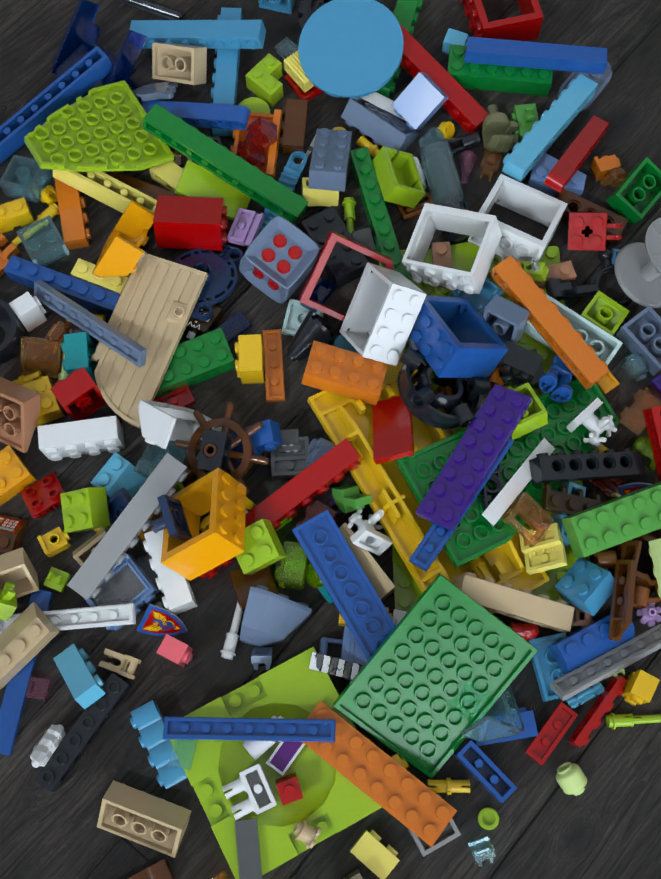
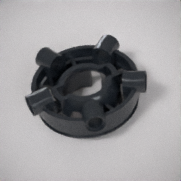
(424, 403)

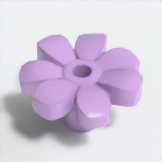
(649, 614)

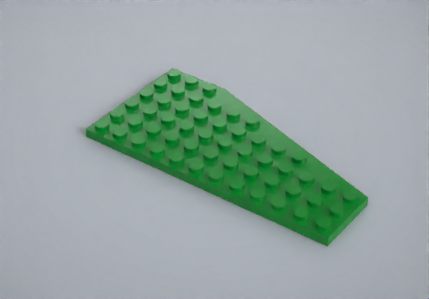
(475, 533)

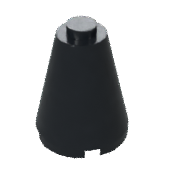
(311, 329)

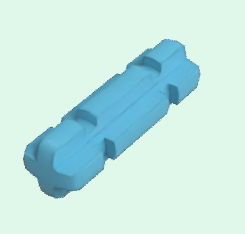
(585, 695)

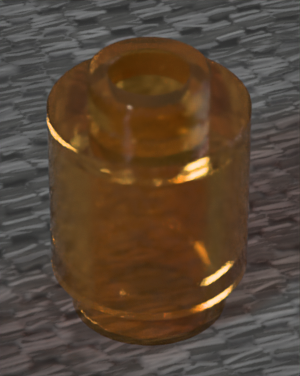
(57, 331)

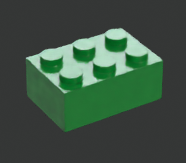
(637, 191)

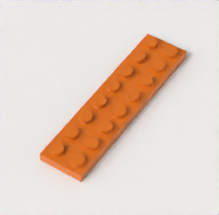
(382, 778)

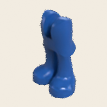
(548, 381)

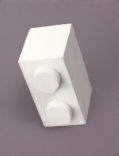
(29, 311)

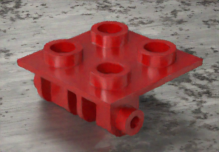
(43, 495)

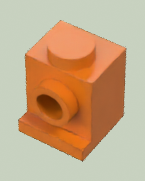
(603, 166)

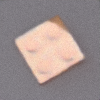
(40, 355)

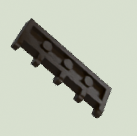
(565, 503)

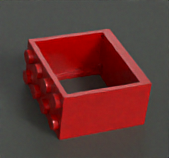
(518, 28)

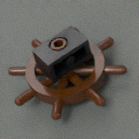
(213, 448)

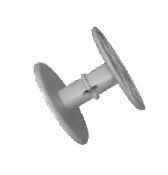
(640, 268)

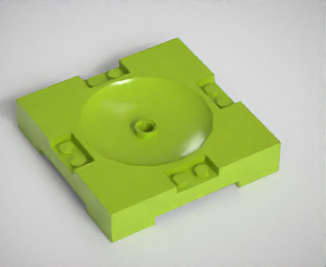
(328, 796)

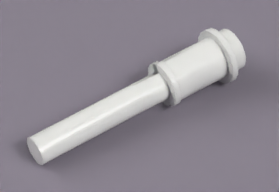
(232, 637)

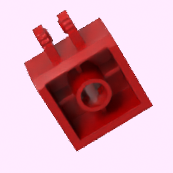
(598, 223)

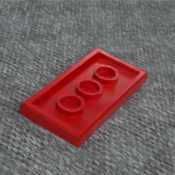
(392, 430)

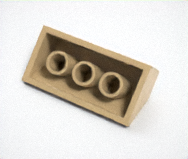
(376, 576)
(23, 641)
(143, 818)

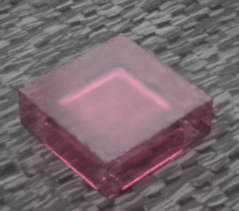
(38, 688)

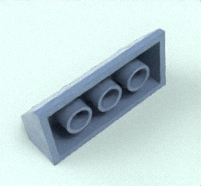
(378, 124)

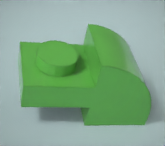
(349, 498)

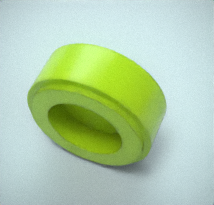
(488, 818)

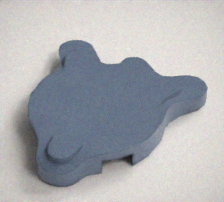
(156, 91)

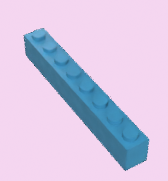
(205, 33)
(226, 71)

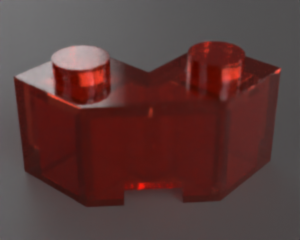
(260, 135)

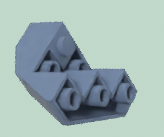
(271, 617)

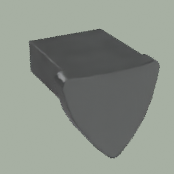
(364, 237)

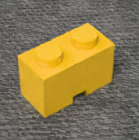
(15, 214)
(639, 687)

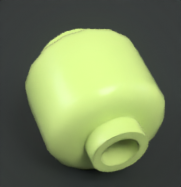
(571, 778)

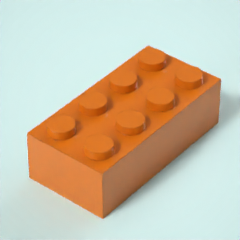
(344, 373)

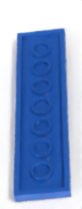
(345, 582)

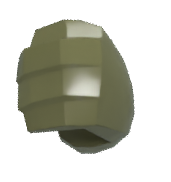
(498, 131)

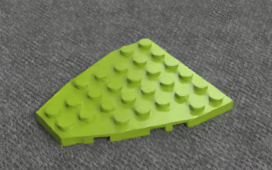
(98, 135)

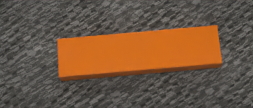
(273, 365)

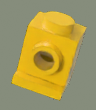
(52, 549)

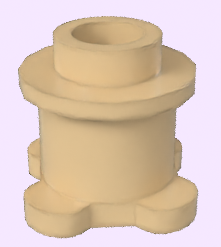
(306, 833)

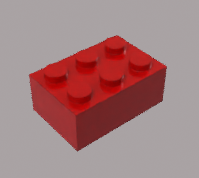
(78, 395)

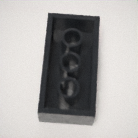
(344, 262)

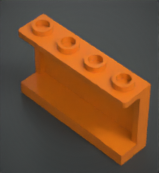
(271, 151)

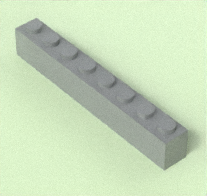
(127, 527)

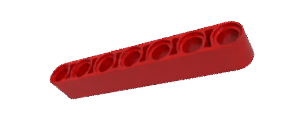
(576, 154)

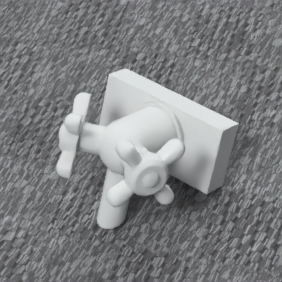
(593, 424)
(367, 536)

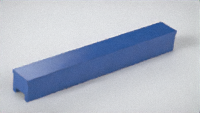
(536, 55)

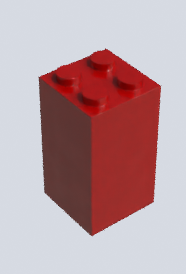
(190, 222)

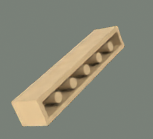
(517, 603)

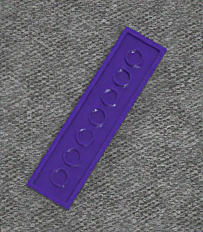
(473, 457)

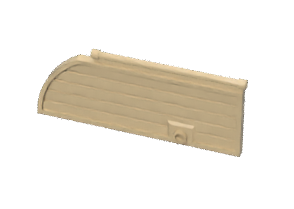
(153, 314)

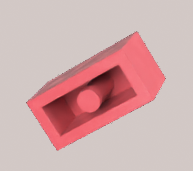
(175, 651)

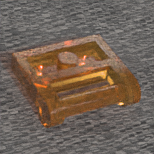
(532, 514)

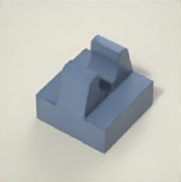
(261, 655)

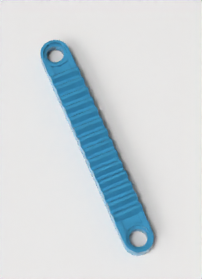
(289, 177)

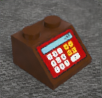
(11, 533)

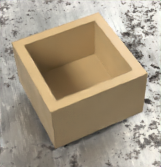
(17, 568)

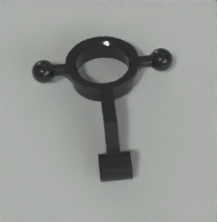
(567, 290)

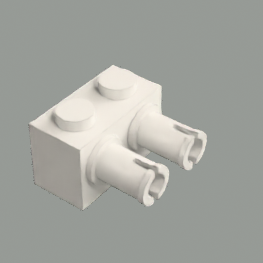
(258, 788)

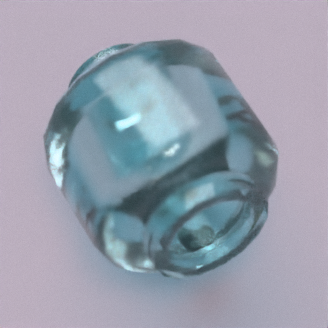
(635, 366)

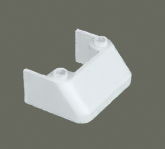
(166, 422)

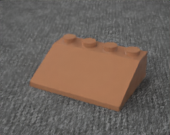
(17, 414)

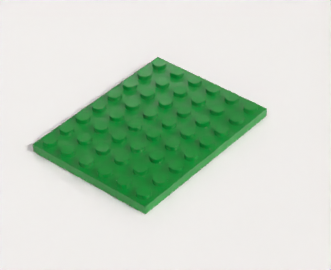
(435, 676)

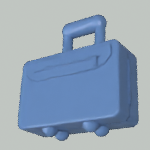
(350, 649)

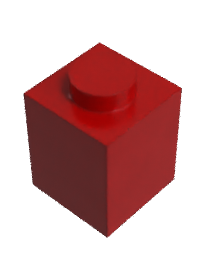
(289, 788)

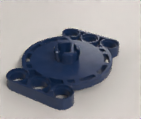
(219, 277)

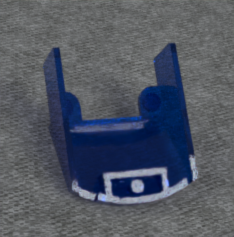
(82, 38)

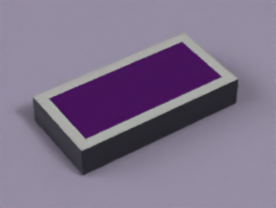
(284, 756)

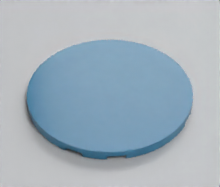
(351, 47)

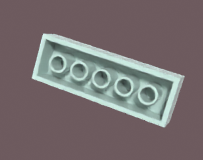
(601, 341)

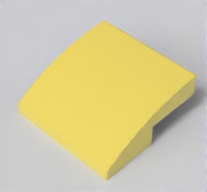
(546, 553)

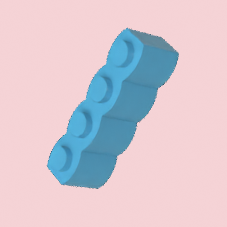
(151, 726)

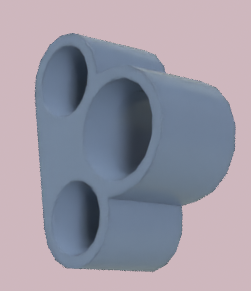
(317, 449)

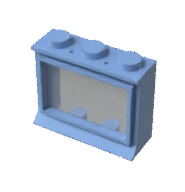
(126, 586)

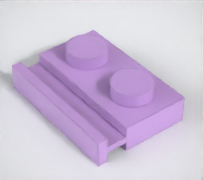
(245, 227)

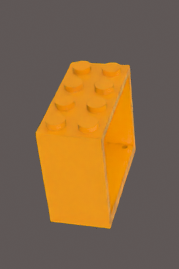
(226, 533)

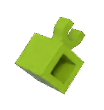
(8, 601)

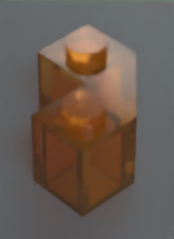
(633, 416)

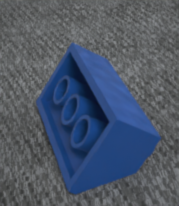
(587, 644)

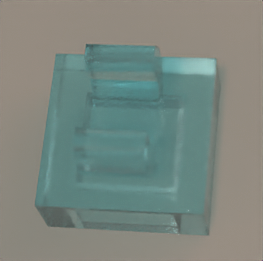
(482, 850)

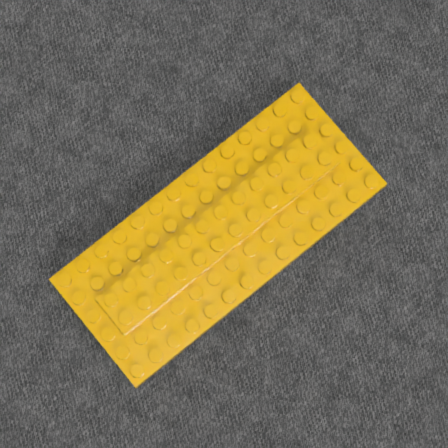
(390, 491)

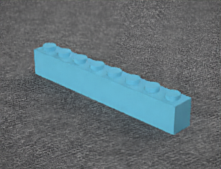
(549, 128)

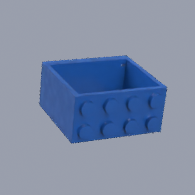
(456, 338)

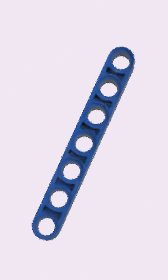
(205, 114)

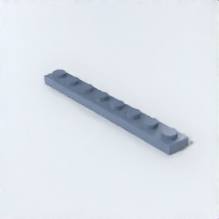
(90, 323)

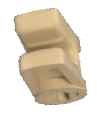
(126, 668)

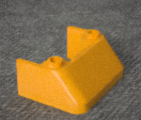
(122, 246)

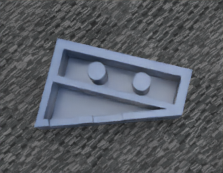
(541, 170)

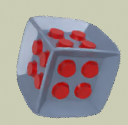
(279, 259)

